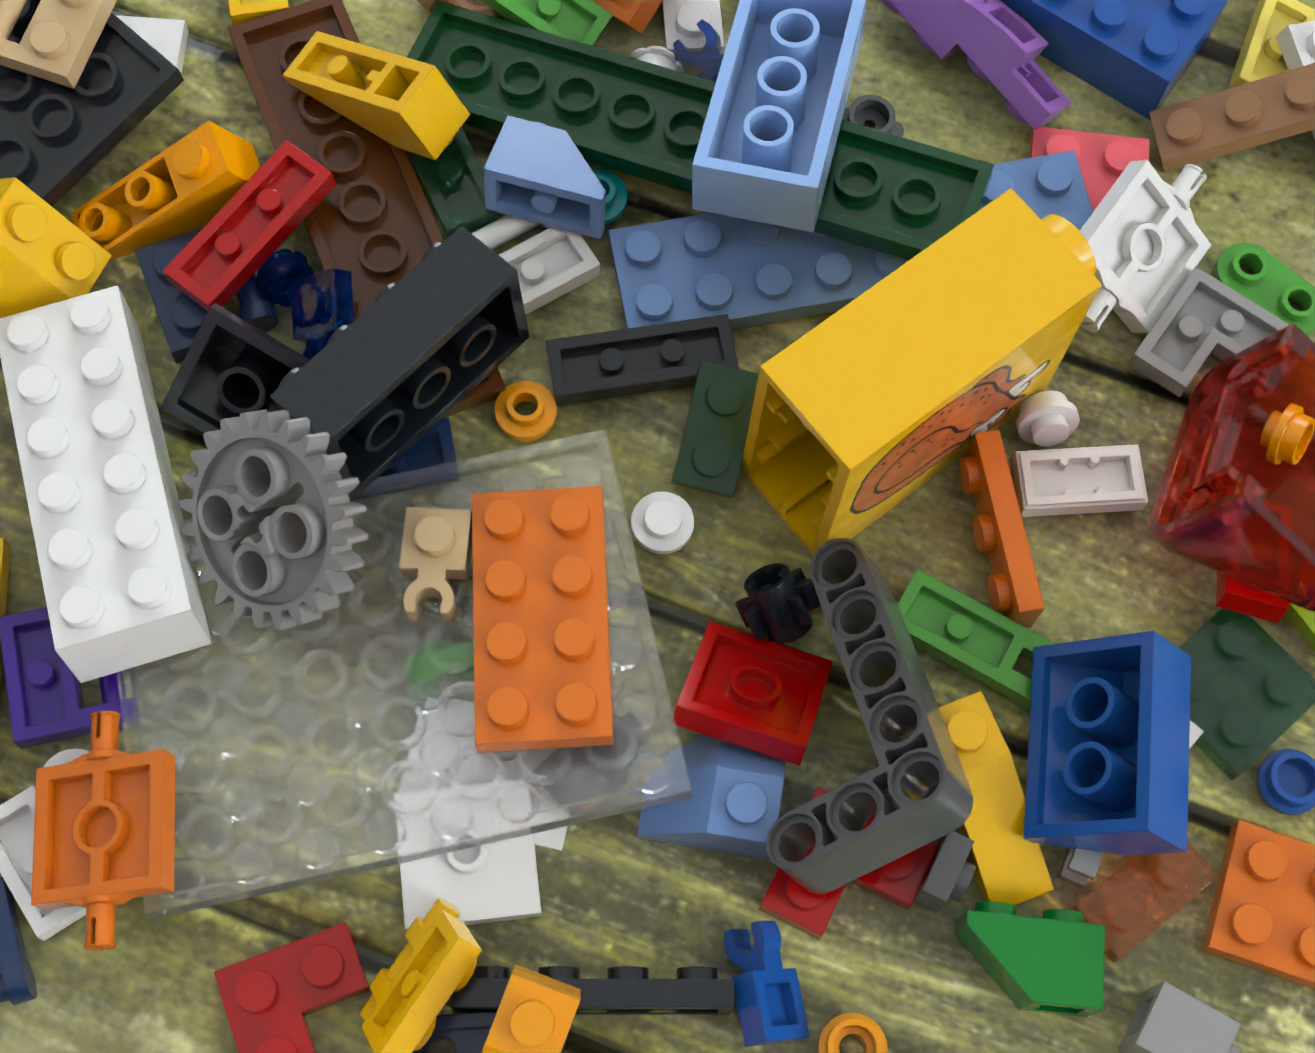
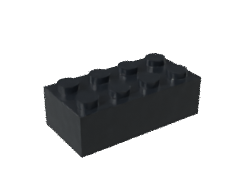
(409, 356)

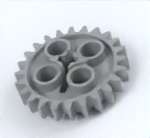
(303, 547)

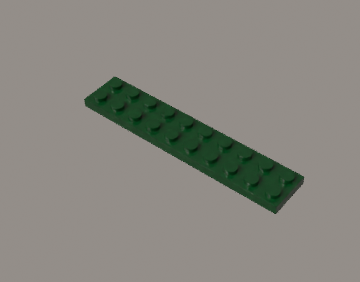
(650, 121)

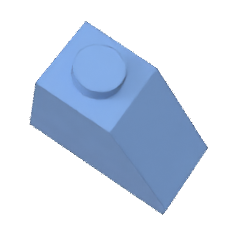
(543, 179)

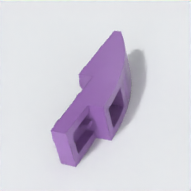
(998, 50)

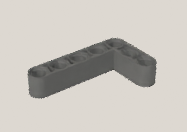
(873, 649)

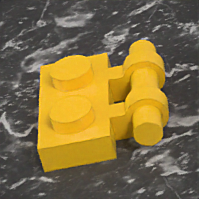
(420, 981)

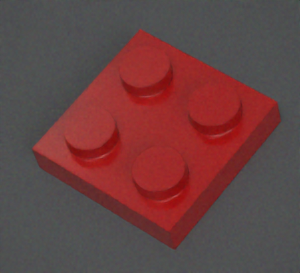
(752, 693)

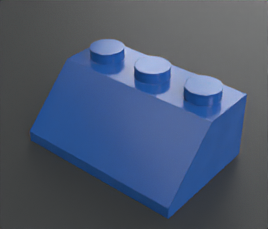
(1109, 745)

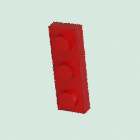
(250, 227)

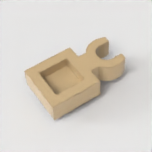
(435, 551)

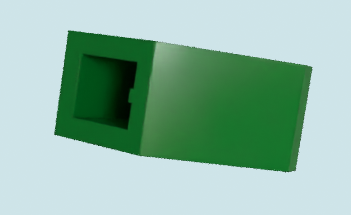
(1038, 962)

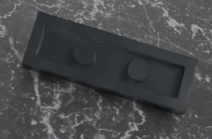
(637, 359)

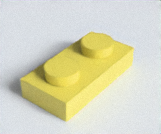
(1260, 50)

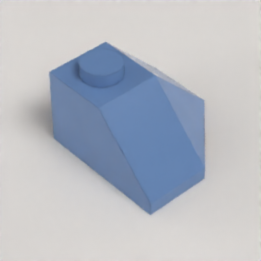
(731, 800)

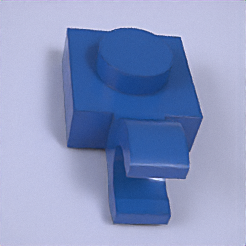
(765, 994)

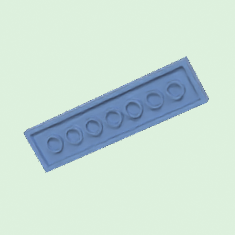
(782, 273)

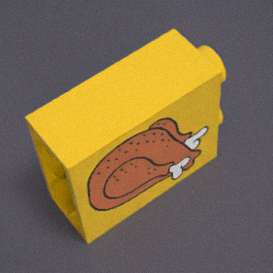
(916, 369)

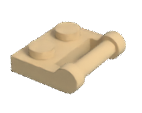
(55, 39)

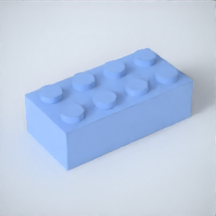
(777, 110)

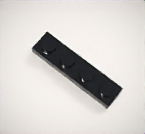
(622, 993)

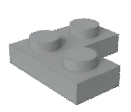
(1198, 322)

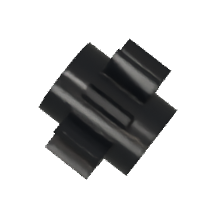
(778, 603)

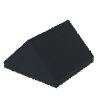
(228, 371)

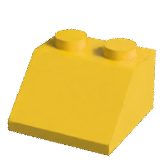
(41, 252)

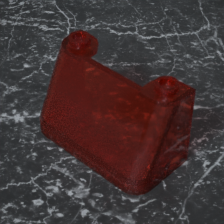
(1219, 491)

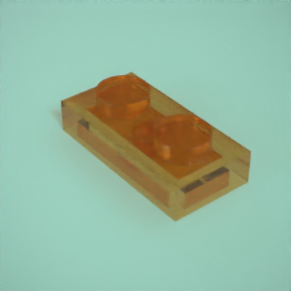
(1144, 896)

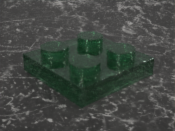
(1242, 690)

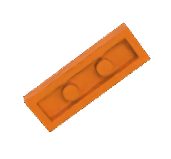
(1000, 529)

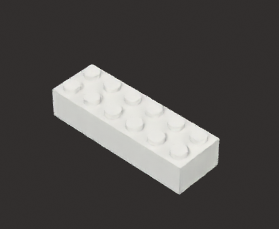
(99, 486)

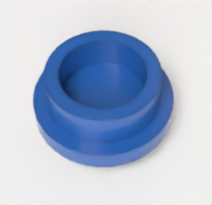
(1287, 781)

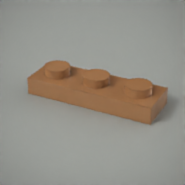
(1236, 118)

